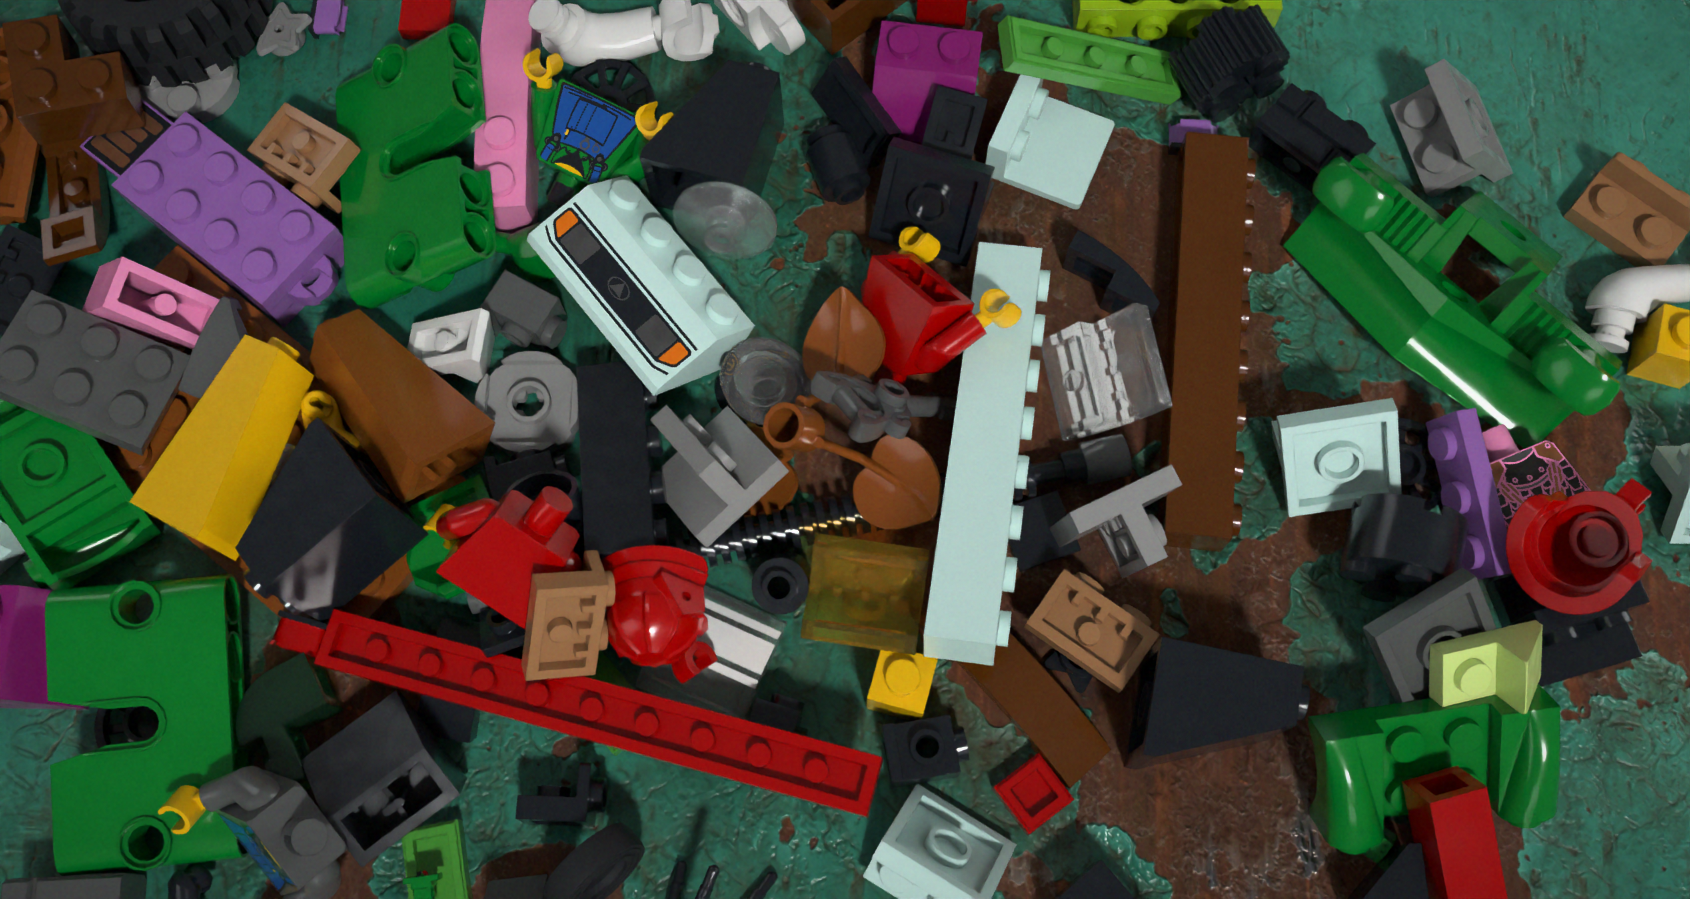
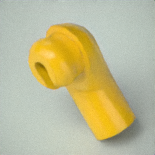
(321, 405)

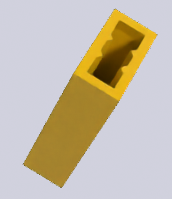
(228, 446)

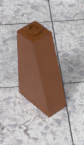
(397, 406)

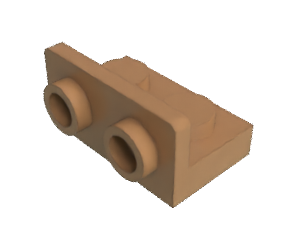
(304, 155)
(1632, 212)
(567, 621)
(1092, 629)

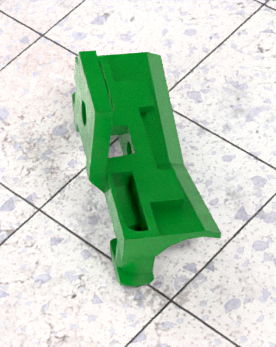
(1504, 356)

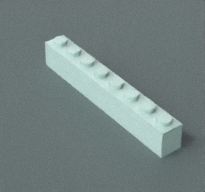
(985, 465)

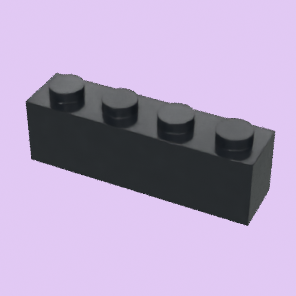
(618, 460)

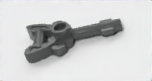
(880, 406)

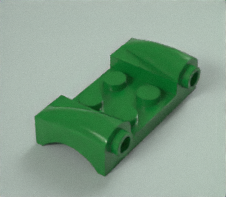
(64, 500)
(1373, 749)

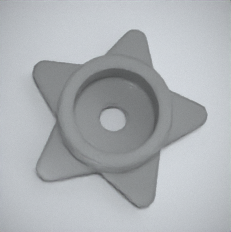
(291, 36)

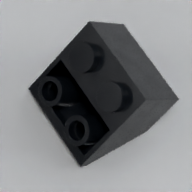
(381, 777)

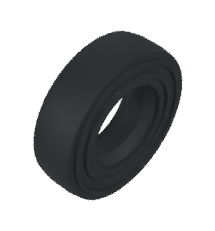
(596, 865)

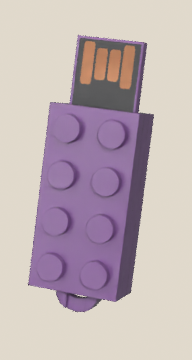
(224, 212)

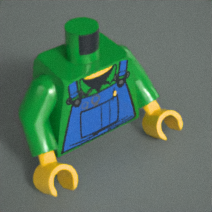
(582, 133)

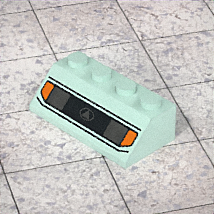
(640, 284)

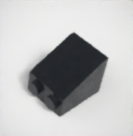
(718, 135)
(325, 527)
(1209, 701)

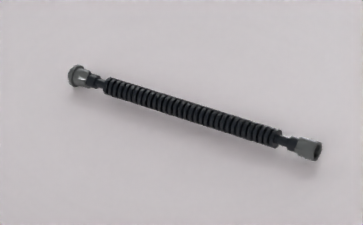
(1093, 462)

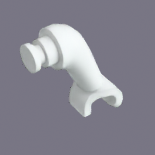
(587, 36)
(1630, 296)

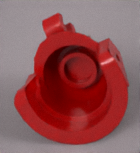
(1579, 548)
(659, 608)

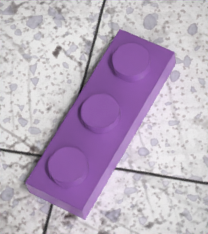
(1470, 489)

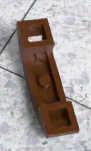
(76, 203)
(1039, 710)

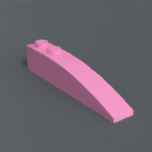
(506, 138)

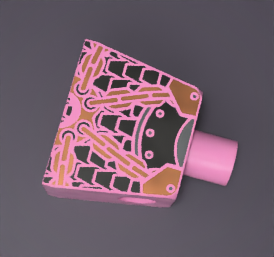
(1527, 471)

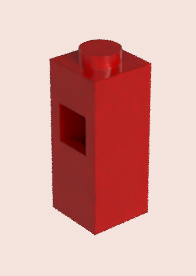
(1457, 835)

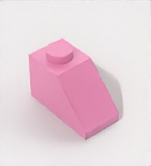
(149, 303)

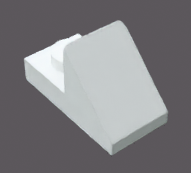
(455, 344)

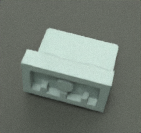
(1047, 144)

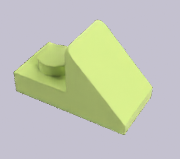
(1488, 664)

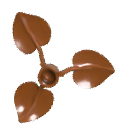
(901, 477)

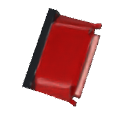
(299, 633)

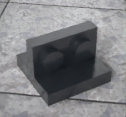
(936, 194)
(1572, 642)

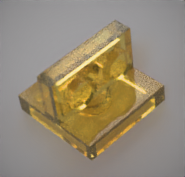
(865, 594)

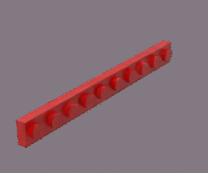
(603, 713)

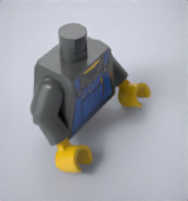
(273, 824)

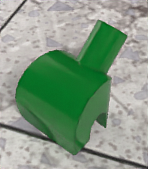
(524, 256)

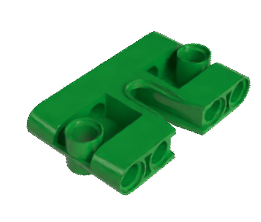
(403, 215)
(181, 666)

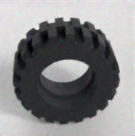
(169, 36)

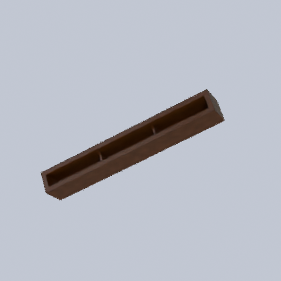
(1205, 340)

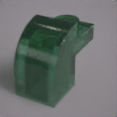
(281, 708)

